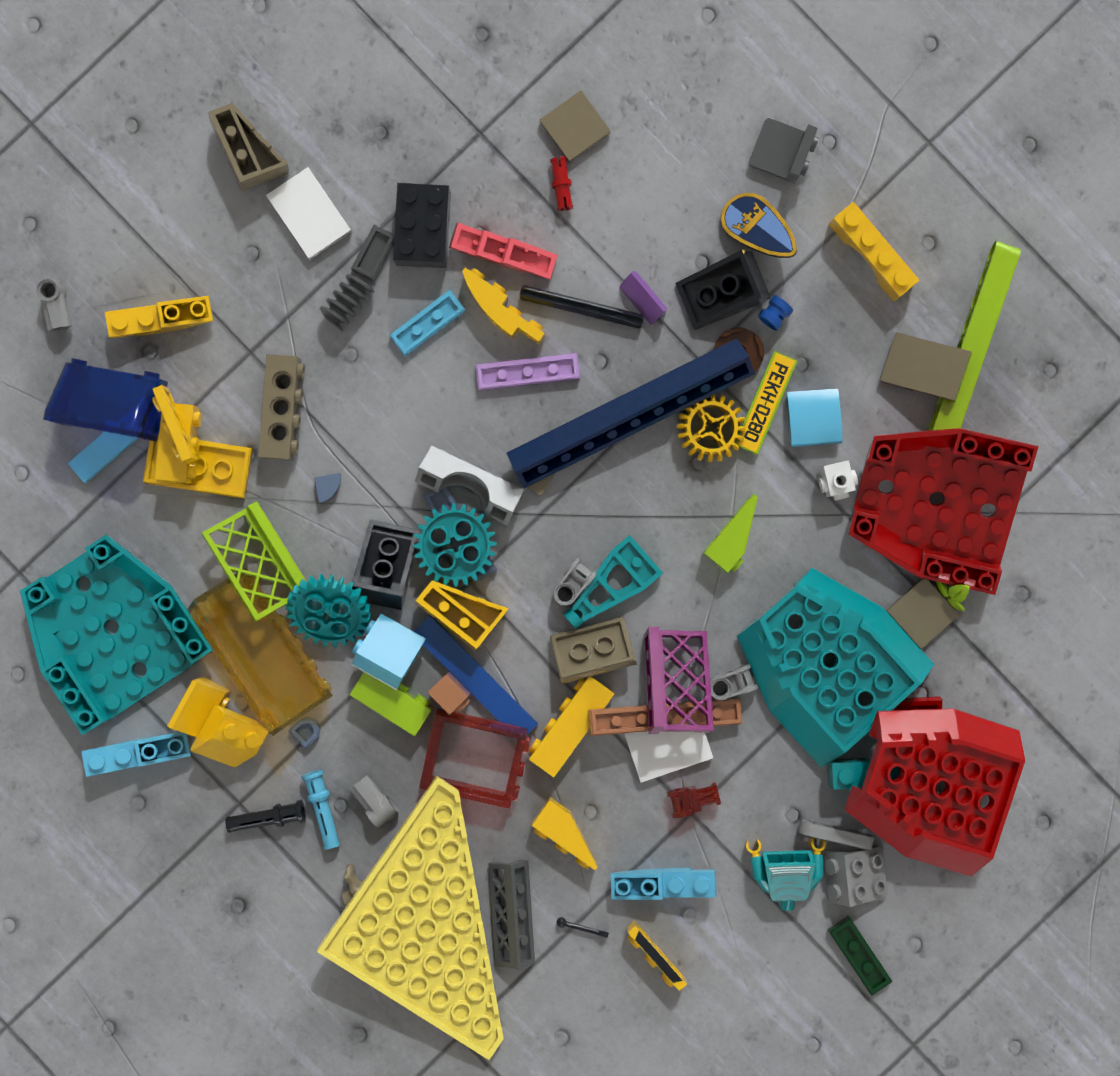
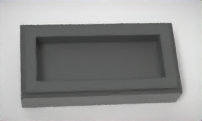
(373, 253)

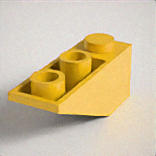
(560, 826)

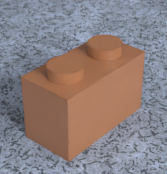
(450, 694)

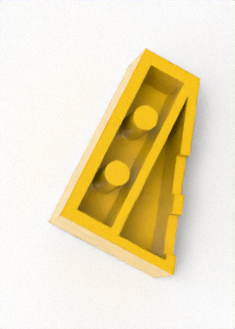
(461, 613)

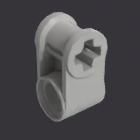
(574, 581)
(734, 682)

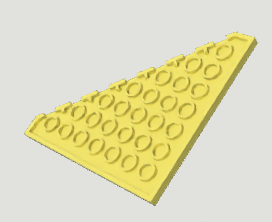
(420, 926)

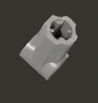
(55, 307)
(378, 807)

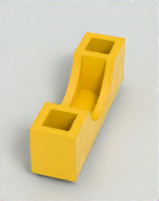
(889, 268)

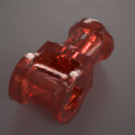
(692, 799)

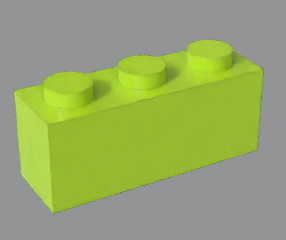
(395, 705)

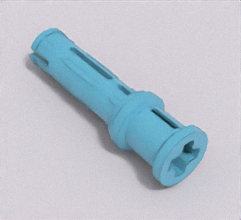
(318, 797)

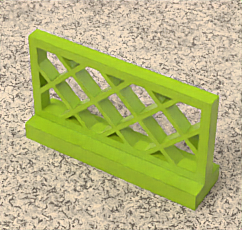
(271, 544)

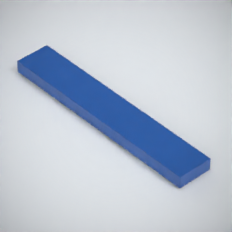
(473, 676)

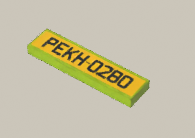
(766, 401)

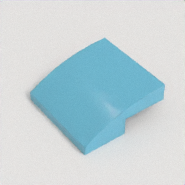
(814, 417)

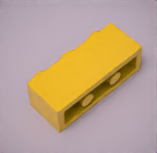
(167, 465)

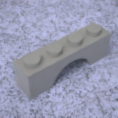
(445, 470)

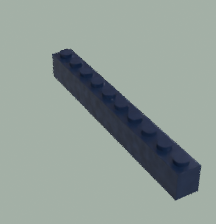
(631, 413)

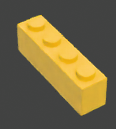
(570, 726)

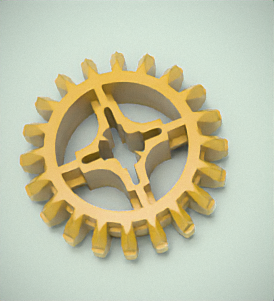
(718, 437)

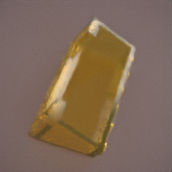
(260, 655)

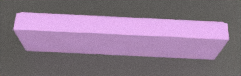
(527, 371)

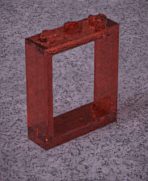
(471, 791)

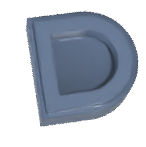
(305, 731)

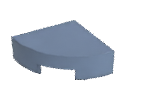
(327, 486)

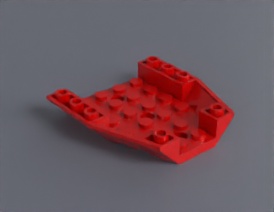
(951, 538)
(932, 747)

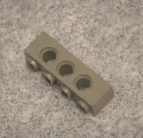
(276, 368)

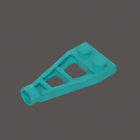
(635, 562)

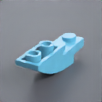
(135, 753)
(663, 882)

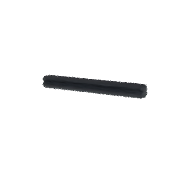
(581, 306)

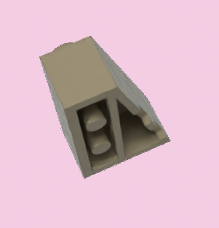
(246, 151)

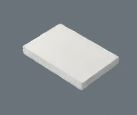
(308, 213)
(666, 752)

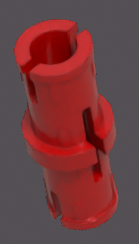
(561, 183)

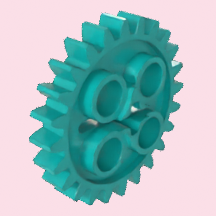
(461, 566)
(328, 610)

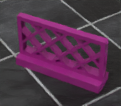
(656, 681)

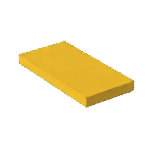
(220, 469)

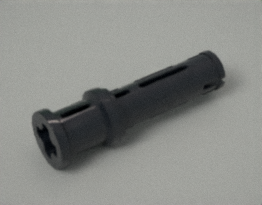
(278, 815)

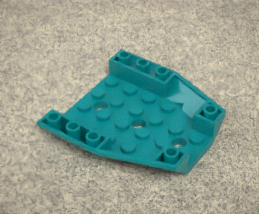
(84, 661)
(822, 702)

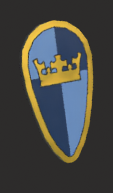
(758, 226)

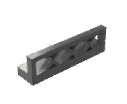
(516, 914)

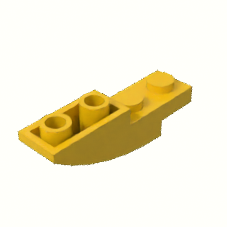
(492, 302)
(159, 318)

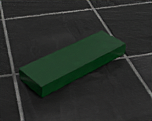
(859, 955)

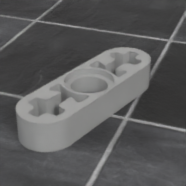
(836, 834)

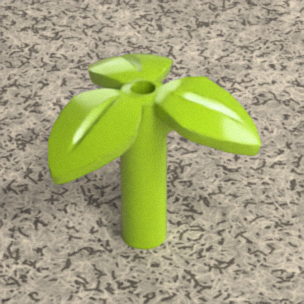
(954, 594)

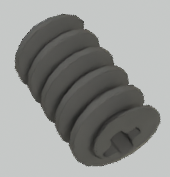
(346, 301)

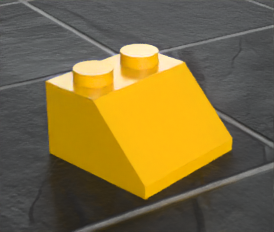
(197, 705)
(229, 737)

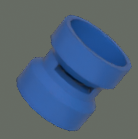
(775, 313)

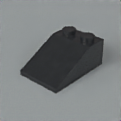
(723, 289)
(385, 564)

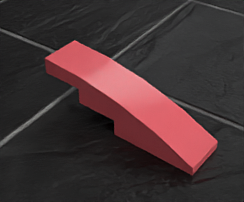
(503, 251)

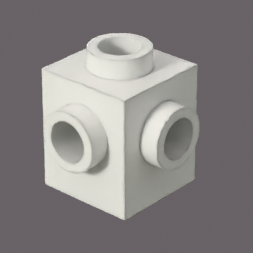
(843, 472)

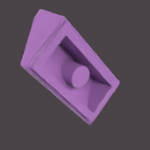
(643, 297)

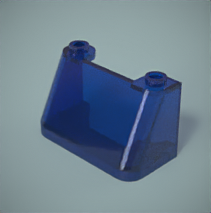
(105, 400)

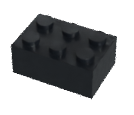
(422, 225)

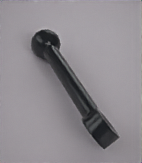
(561, 922)

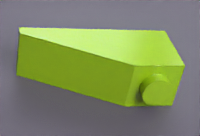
(732, 540)

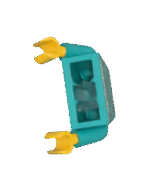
(788, 874)

